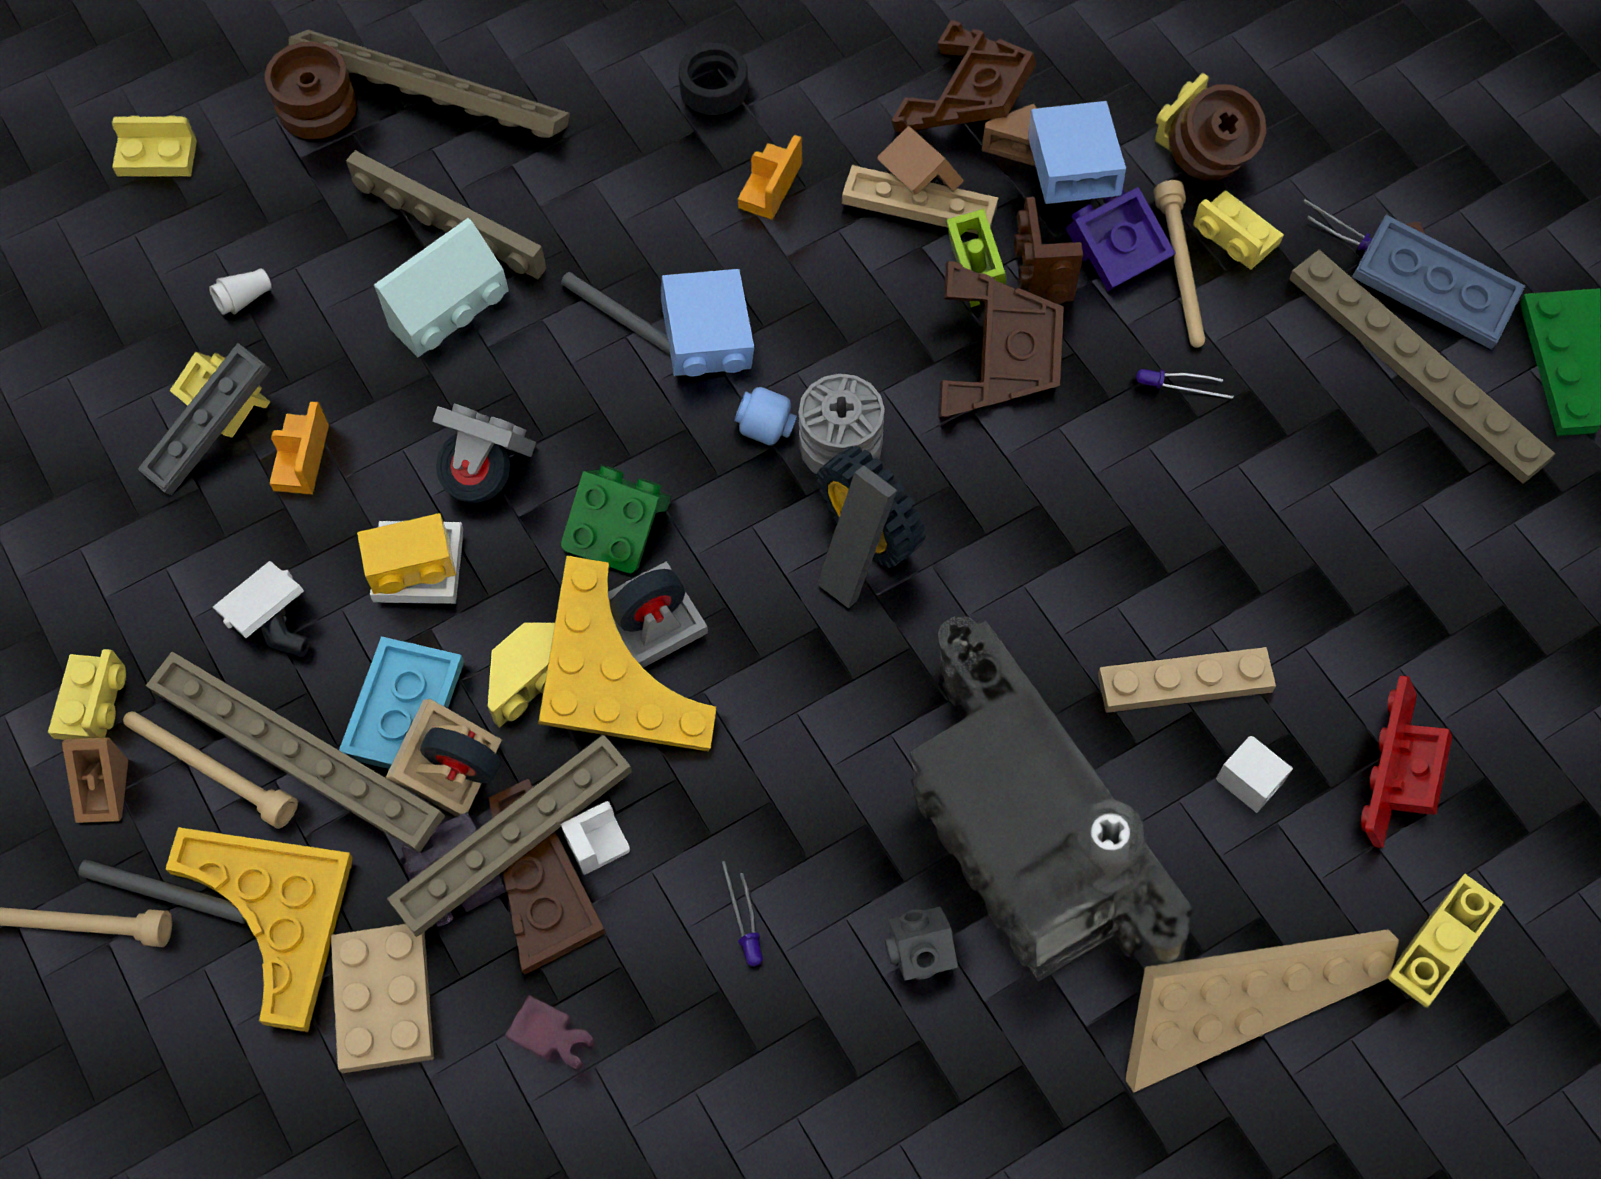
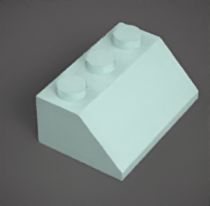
(441, 288)

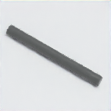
(616, 311)
(160, 890)

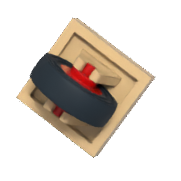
(445, 758)

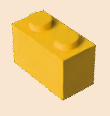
(406, 554)

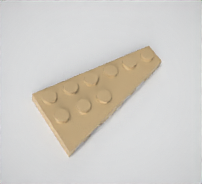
(1222, 1001)

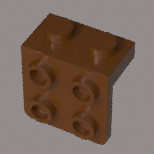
(1047, 268)

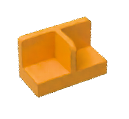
(771, 178)
(299, 451)

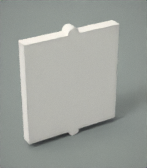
(258, 599)

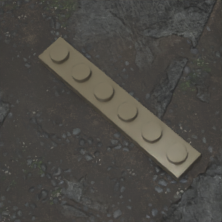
(435, 209)
(509, 835)

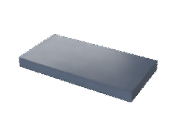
(1439, 282)

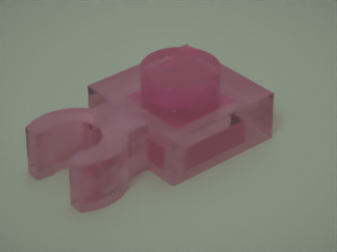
(542, 1030)

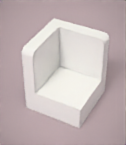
(1253, 773)
(595, 838)

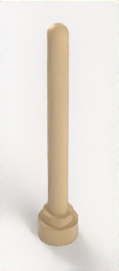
(1170, 198)
(275, 806)
(149, 928)

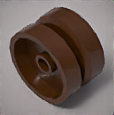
(311, 90)
(1217, 132)

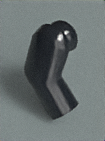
(280, 638)

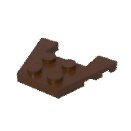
(979, 89)
(1018, 343)

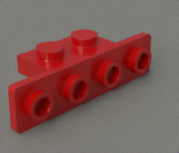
(1409, 766)

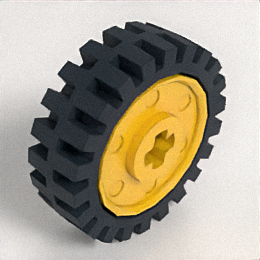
(902, 530)

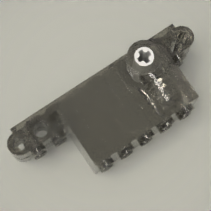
(1036, 821)

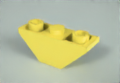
(518, 670)
(1444, 940)

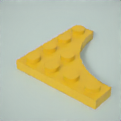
(599, 684)
(288, 901)

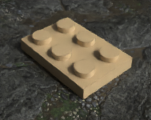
(381, 998)

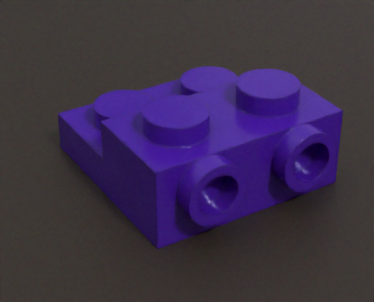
(1120, 237)

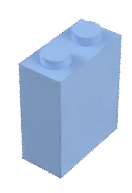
(1076, 152)
(707, 322)

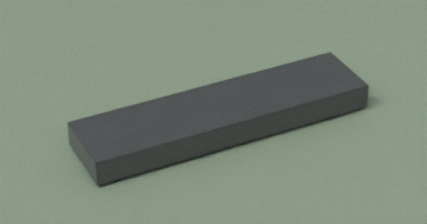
(204, 419)
(856, 536)

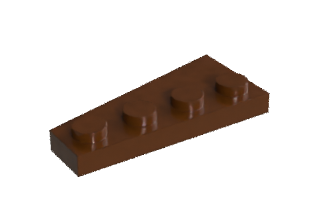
(545, 897)

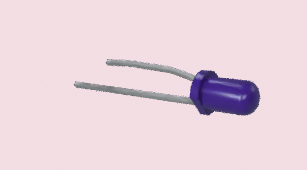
(1366, 239)
(1156, 379)
(747, 941)

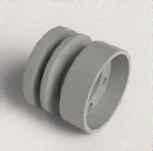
(839, 414)

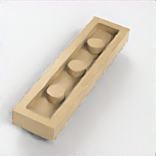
(932, 205)
(1186, 679)

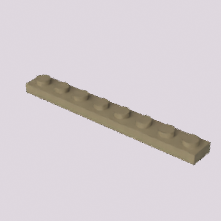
(443, 88)
(1422, 367)
(296, 752)

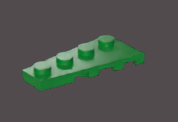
(1567, 351)

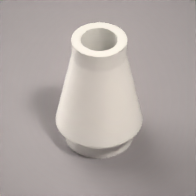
(239, 290)

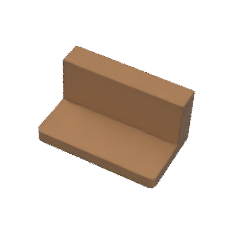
(917, 162)

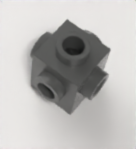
(921, 943)

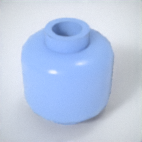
(765, 416)

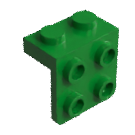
(613, 518)

